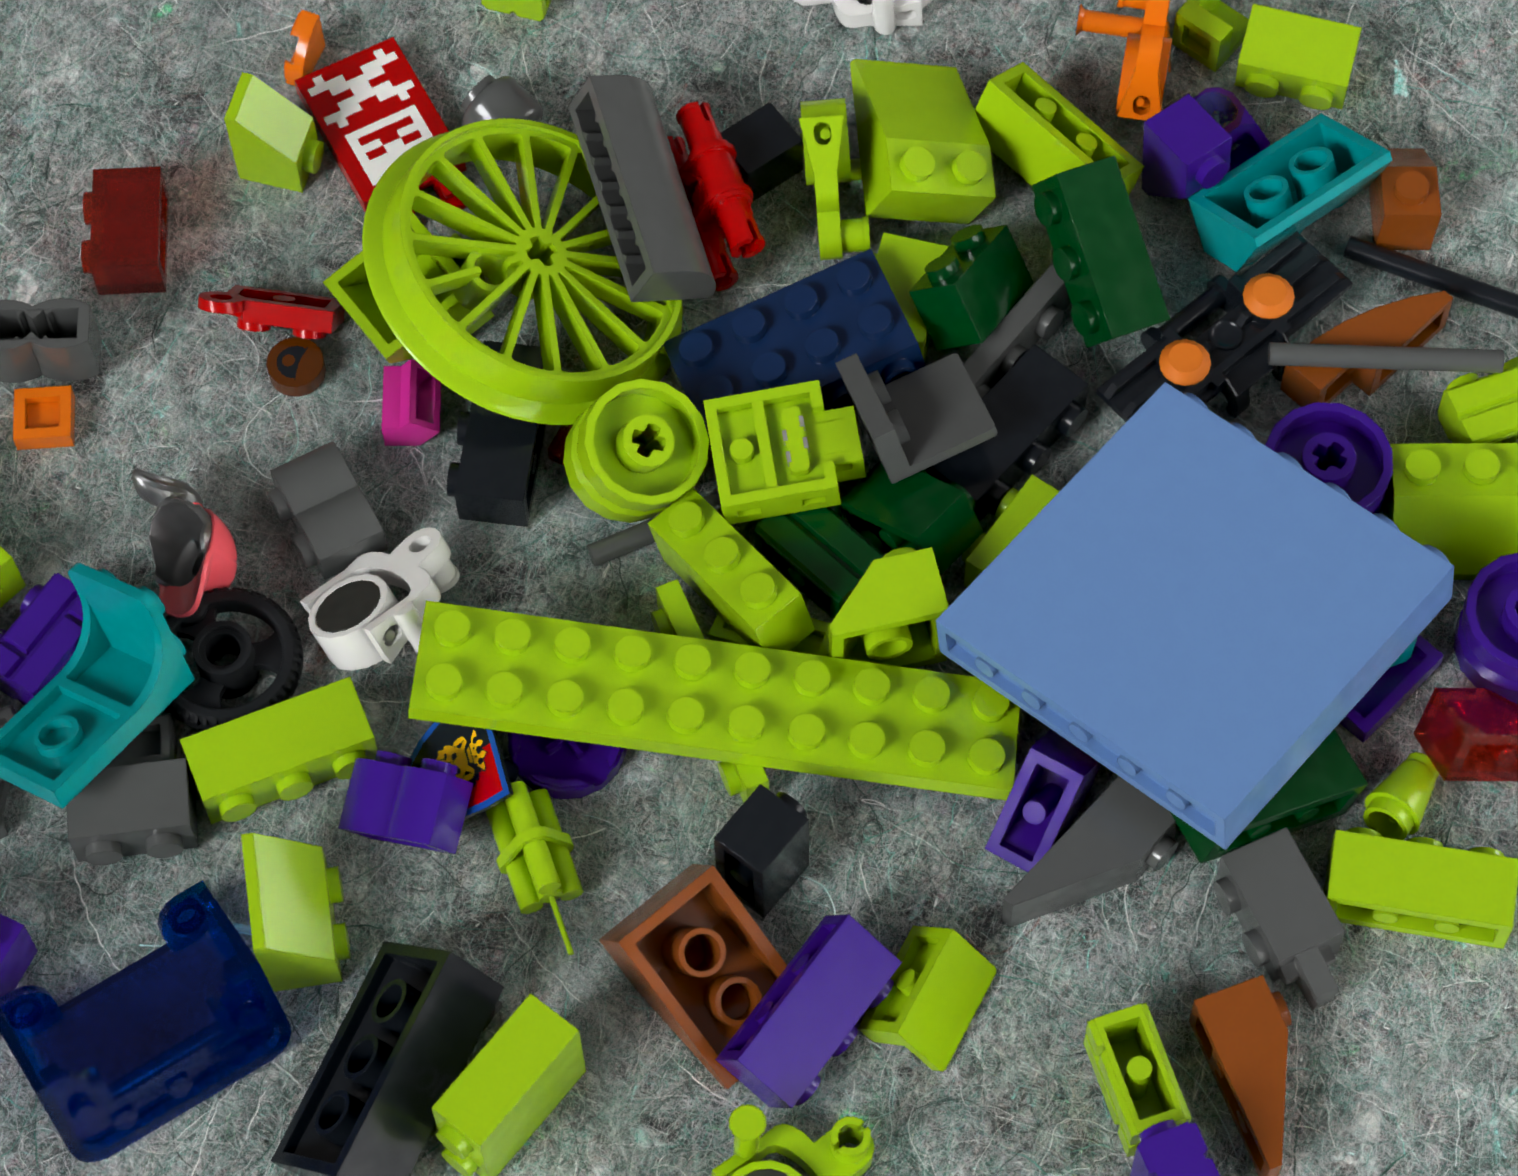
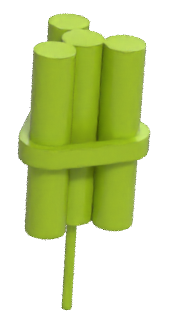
(535, 852)

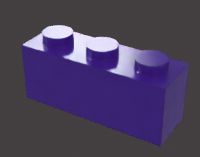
(810, 1012)

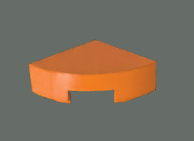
(309, 46)

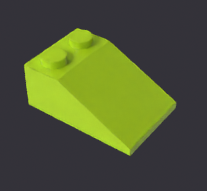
(919, 143)

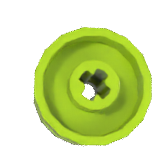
(636, 450)

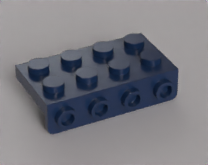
(800, 337)

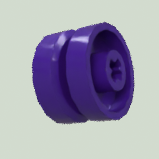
(1338, 448)
(1489, 629)

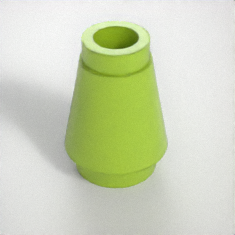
(1401, 799)

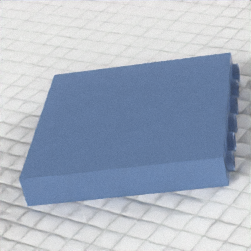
(1196, 612)

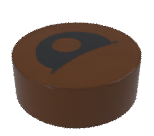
(296, 366)

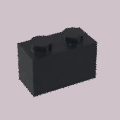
(763, 848)

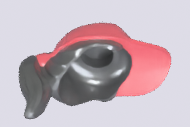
(186, 542)

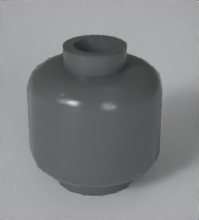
(500, 100)

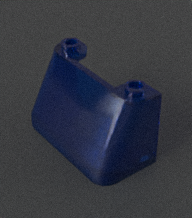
(149, 1034)

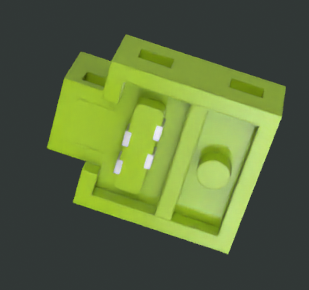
(781, 451)

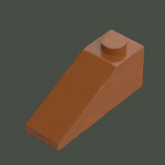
(1246, 1049)

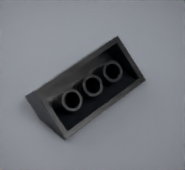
(390, 1065)

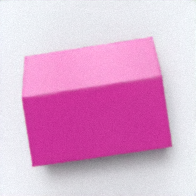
(410, 405)

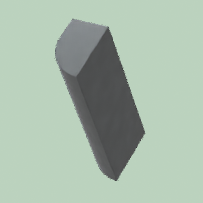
(640, 190)

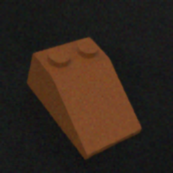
(697, 961)

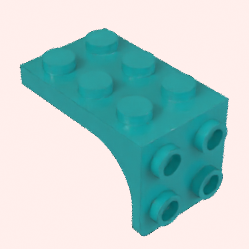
(104, 696)

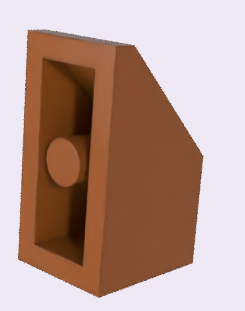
(1406, 201)

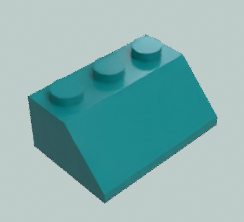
(1284, 190)

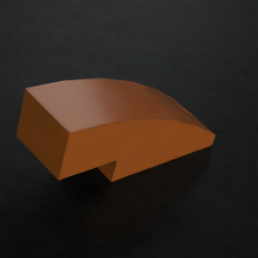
(1399, 323)

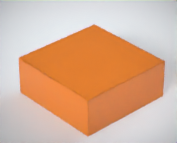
(44, 417)

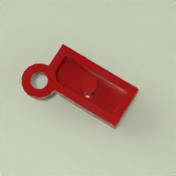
(261, 308)

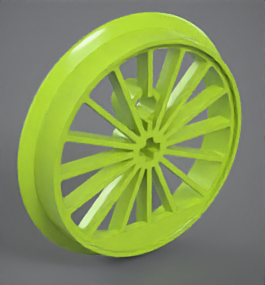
(518, 259)

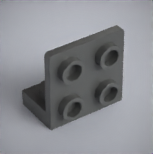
(918, 415)

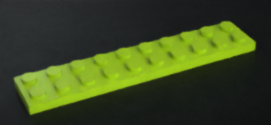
(714, 701)

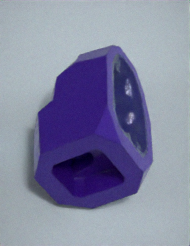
(1236, 121)

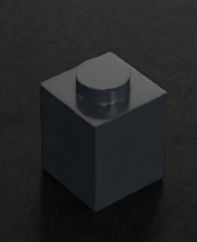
(765, 149)

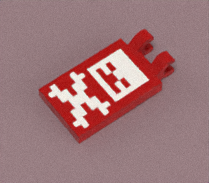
(371, 114)

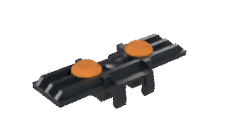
(1232, 354)

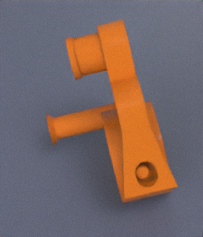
(1145, 55)

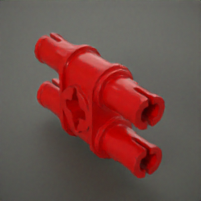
(715, 192)

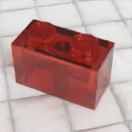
(127, 231)

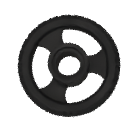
(212, 638)

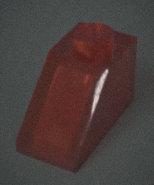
(1470, 735)

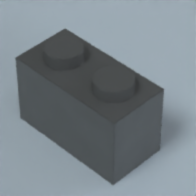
(134, 813)

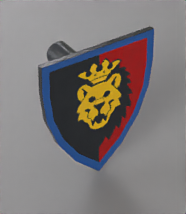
(478, 761)

